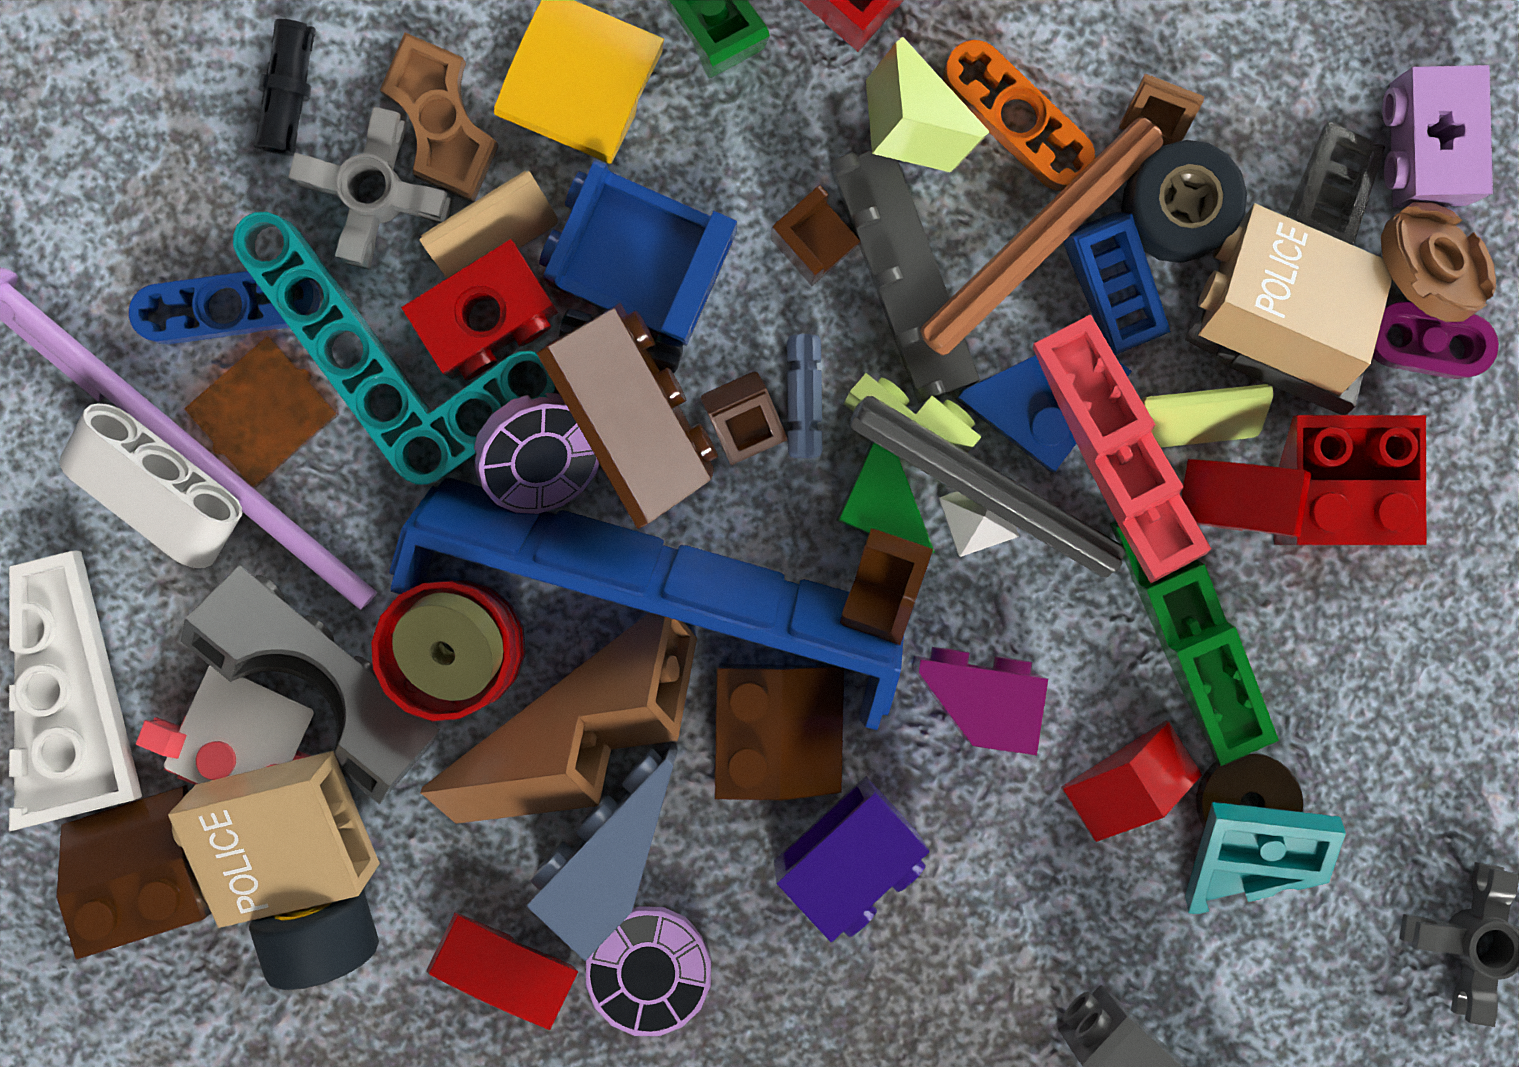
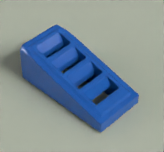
(1137, 273)

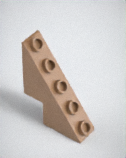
(561, 743)

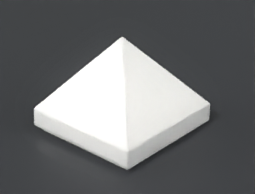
(973, 525)

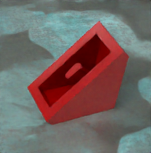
(1133, 784)

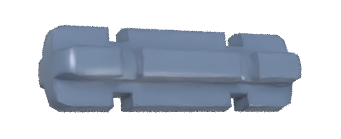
(804, 396)

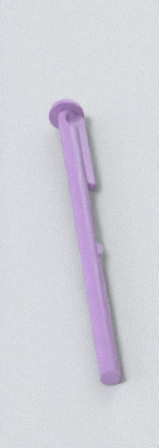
(103, 383)

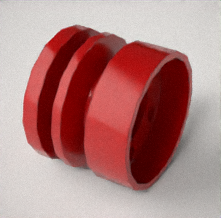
(416, 701)

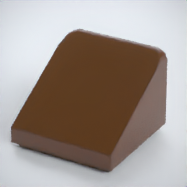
(743, 417)

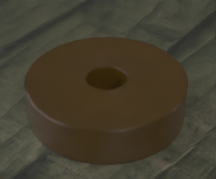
(1255, 773)

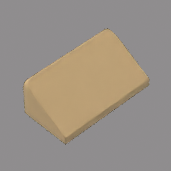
(508, 212)

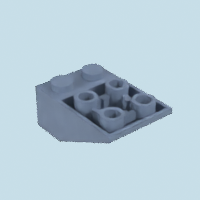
(594, 885)

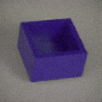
(850, 861)

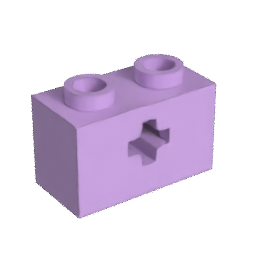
(1455, 109)

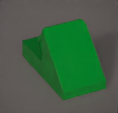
(721, 31)

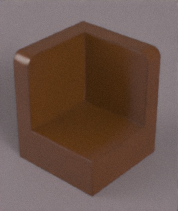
(813, 236)
(886, 586)

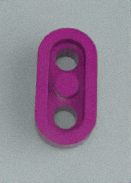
(1428, 340)

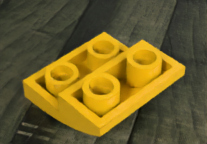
(578, 77)

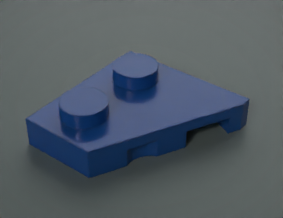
(1024, 411)

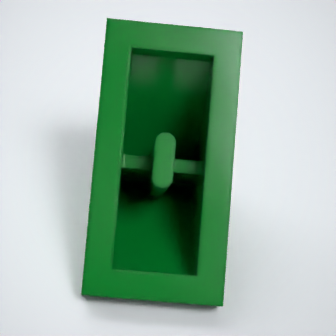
(883, 499)

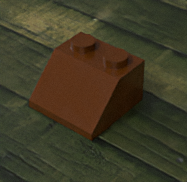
(778, 731)
(125, 876)

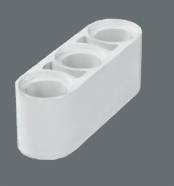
(150, 485)

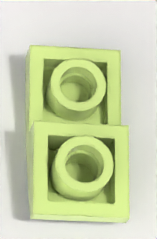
(943, 418)

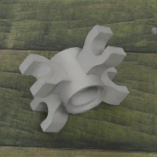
(383, 143)

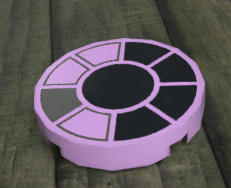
(533, 455)
(650, 973)

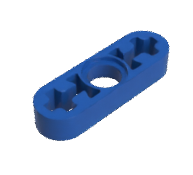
(180, 328)

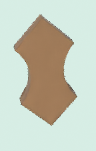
(449, 146)

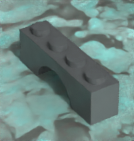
(252, 630)

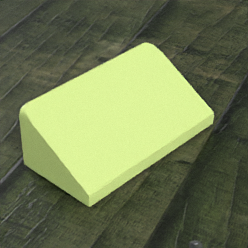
(1209, 415)

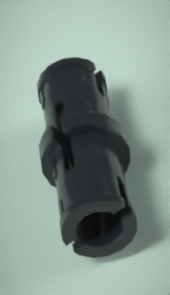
(284, 87)

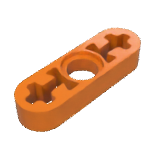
(1019, 88)

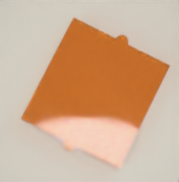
(261, 411)

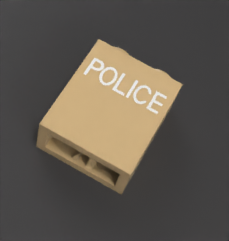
(1296, 300)
(274, 840)

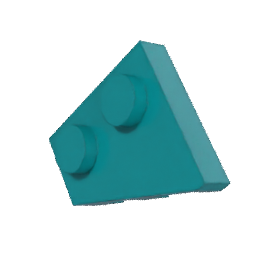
(1262, 853)

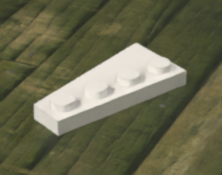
(67, 714)

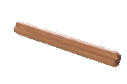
(1041, 236)

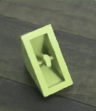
(917, 114)

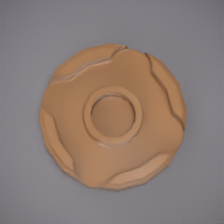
(1437, 262)

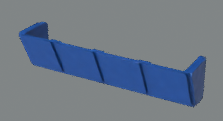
(649, 577)

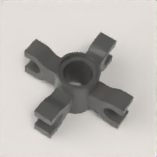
(1479, 976)

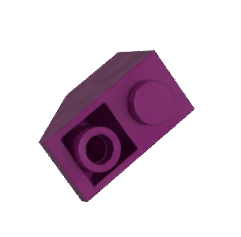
(987, 704)

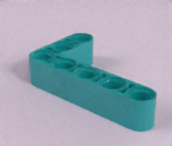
(377, 367)

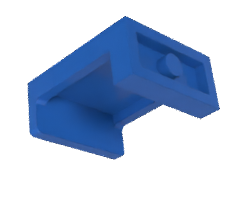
(637, 251)

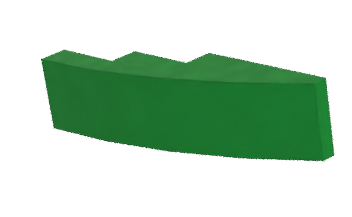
(1204, 657)

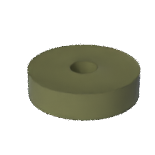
(463, 627)

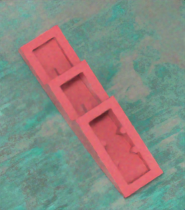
(1120, 448)

